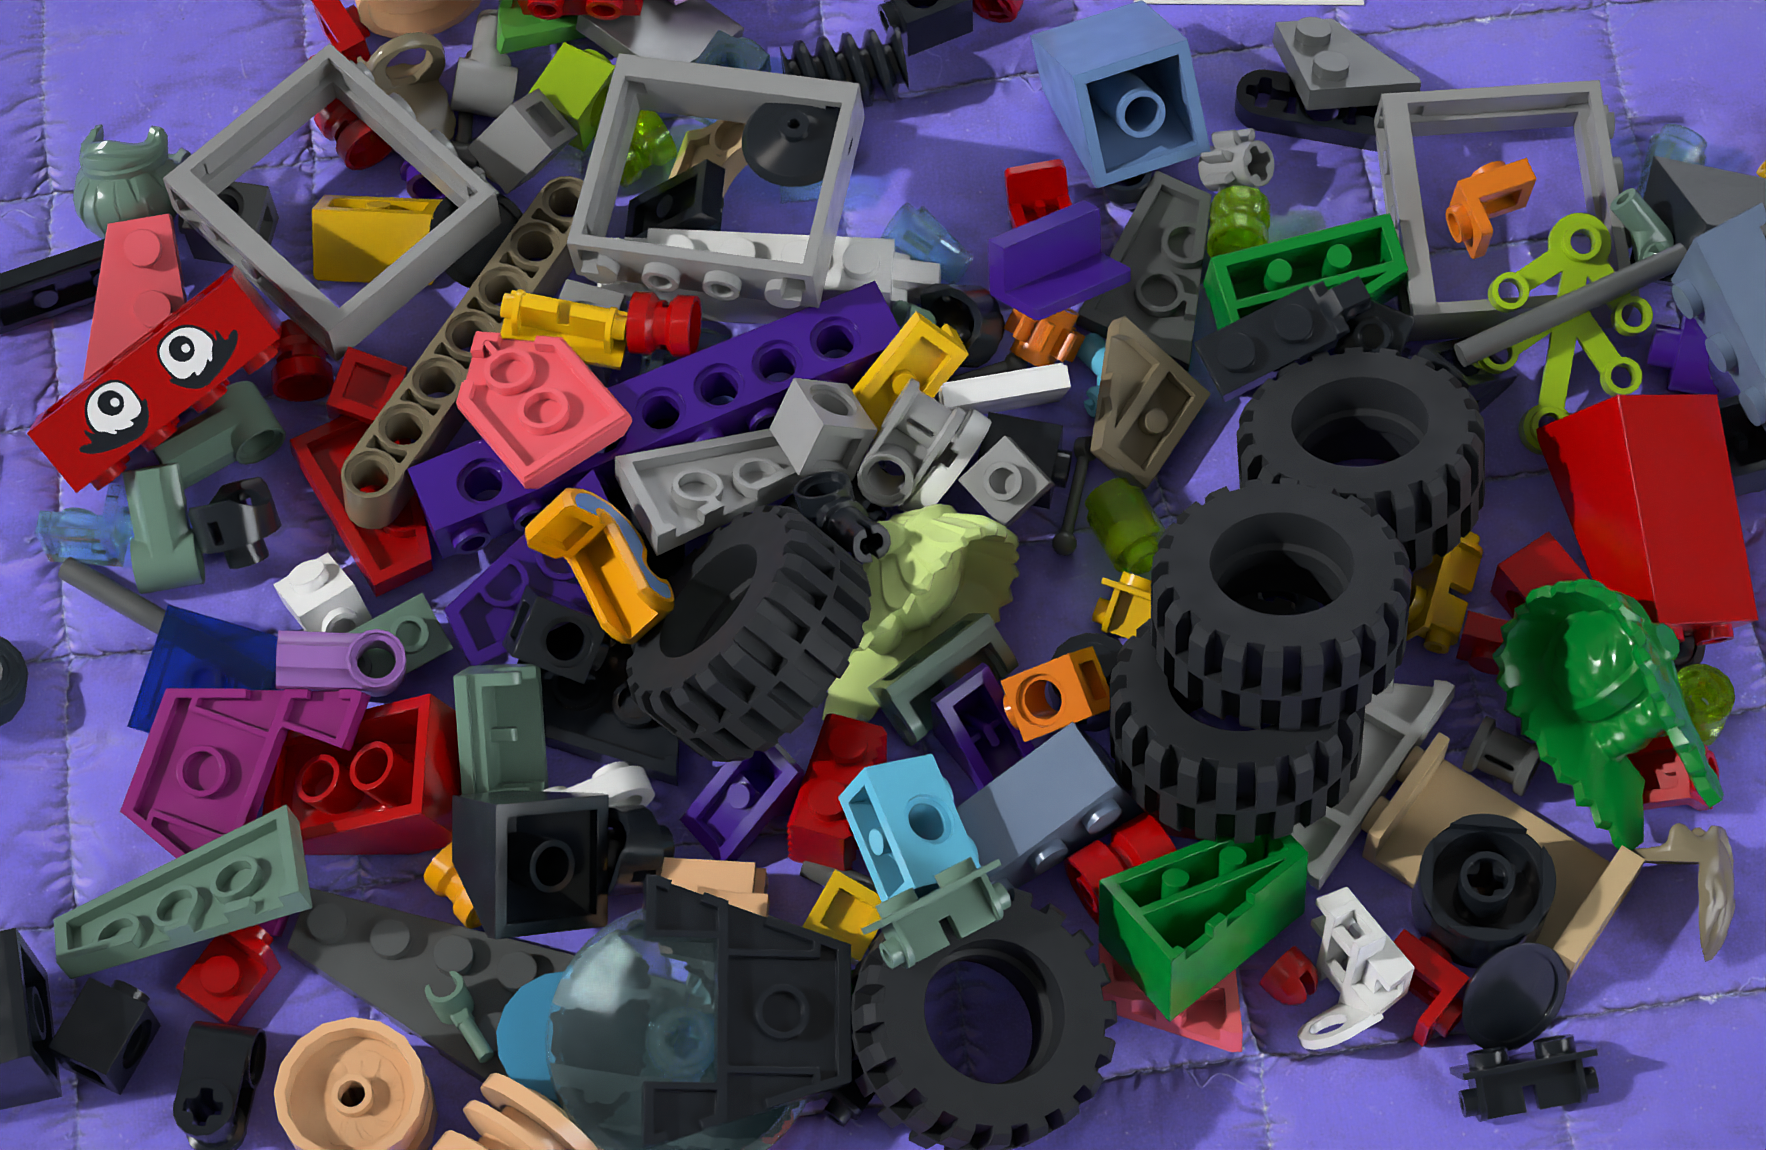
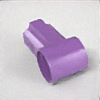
(331, 661)

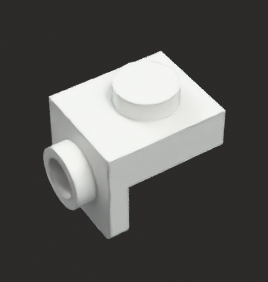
(322, 597)

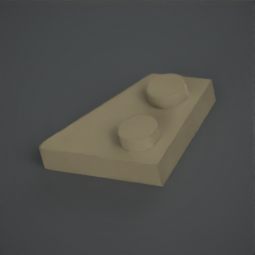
(1141, 405)

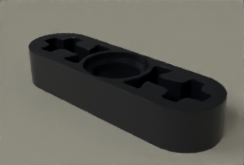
(1299, 125)

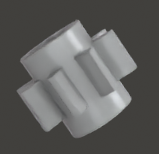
(1236, 161)

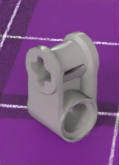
(912, 437)

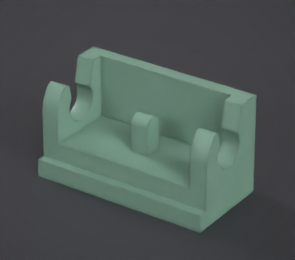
(910, 686)
(500, 728)

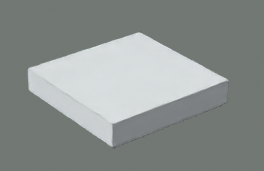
(1007, 389)

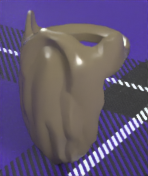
(416, 83)
(1715, 877)

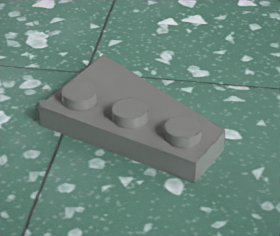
(703, 484)

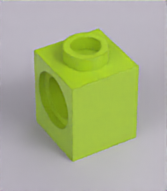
(578, 89)

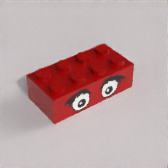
(156, 379)

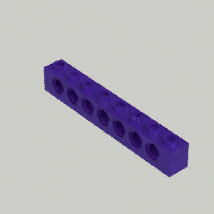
(677, 391)

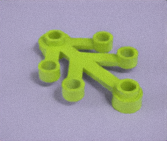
(1575, 271)

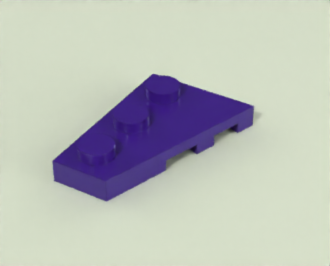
(488, 604)

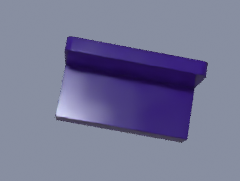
(1053, 262)

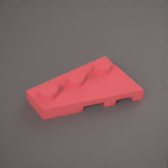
(136, 286)

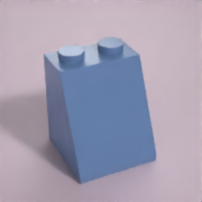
(1123, 91)

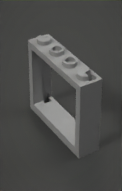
(720, 95)
(1489, 110)
(269, 122)

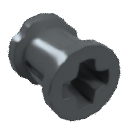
(1502, 756)

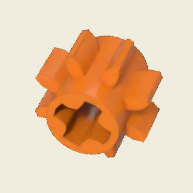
(1045, 339)

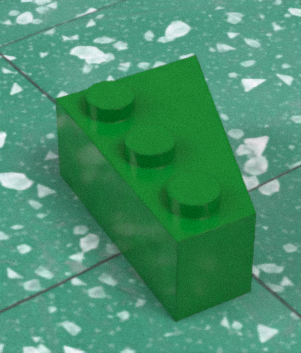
(1265, 273)
(1200, 913)

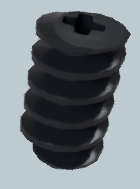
(870, 66)

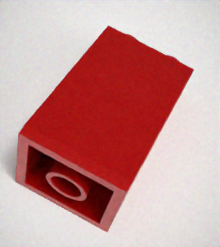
(1656, 508)

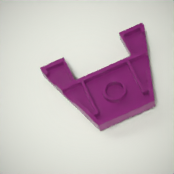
(216, 757)

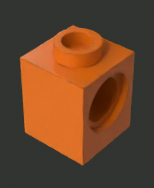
(1081, 689)

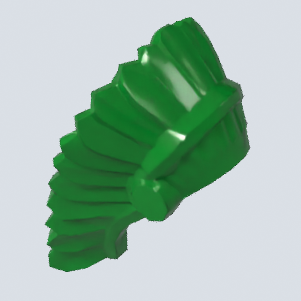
(1591, 689)

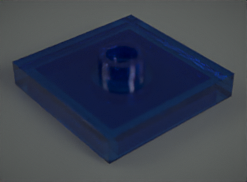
(203, 654)

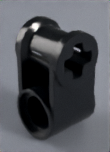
(219, 1075)

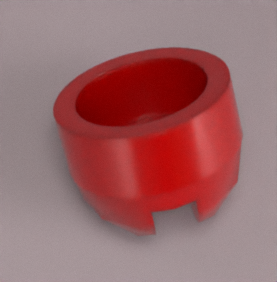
(1291, 978)

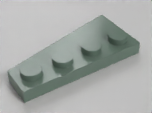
(209, 892)

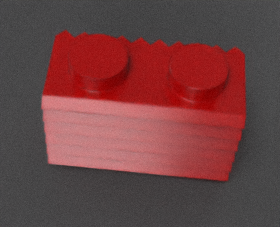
(817, 822)

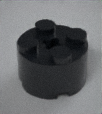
(1491, 855)

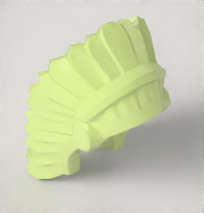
(926, 582)

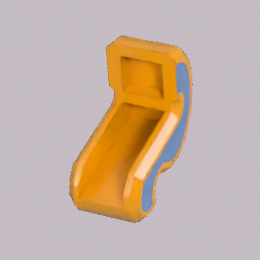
(606, 560)

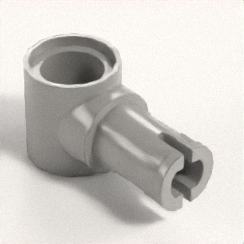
(485, 77)

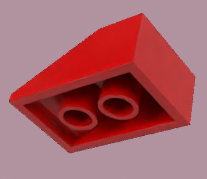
(382, 794)

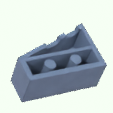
(1725, 291)
(1046, 807)

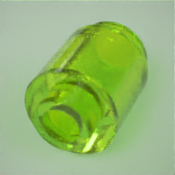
(1124, 525)

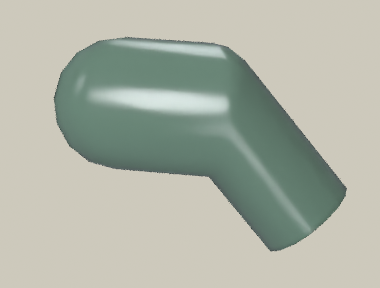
(1646, 229)

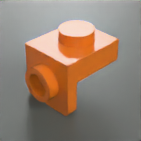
(1485, 195)

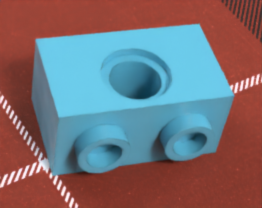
(906, 825)

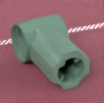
(231, 430)
(163, 542)

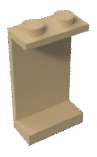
(1441, 793)

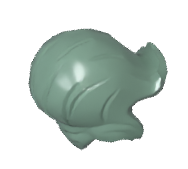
(123, 179)

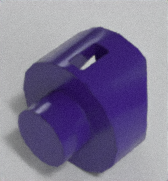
(1685, 356)

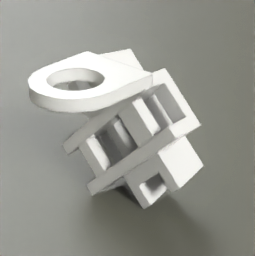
(1361, 966)

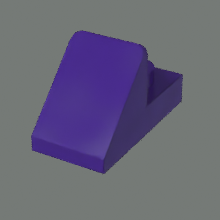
(743, 801)

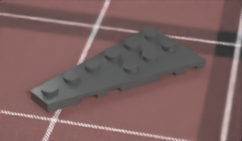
(394, 954)

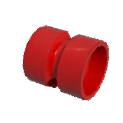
(1131, 845)

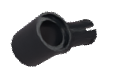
(831, 506)

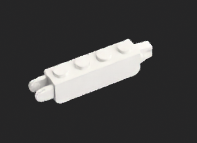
(852, 265)

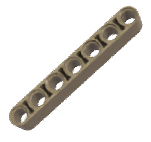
(445, 365)

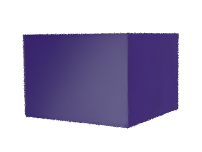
(975, 728)

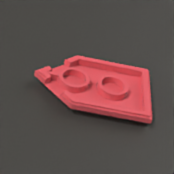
(538, 406)

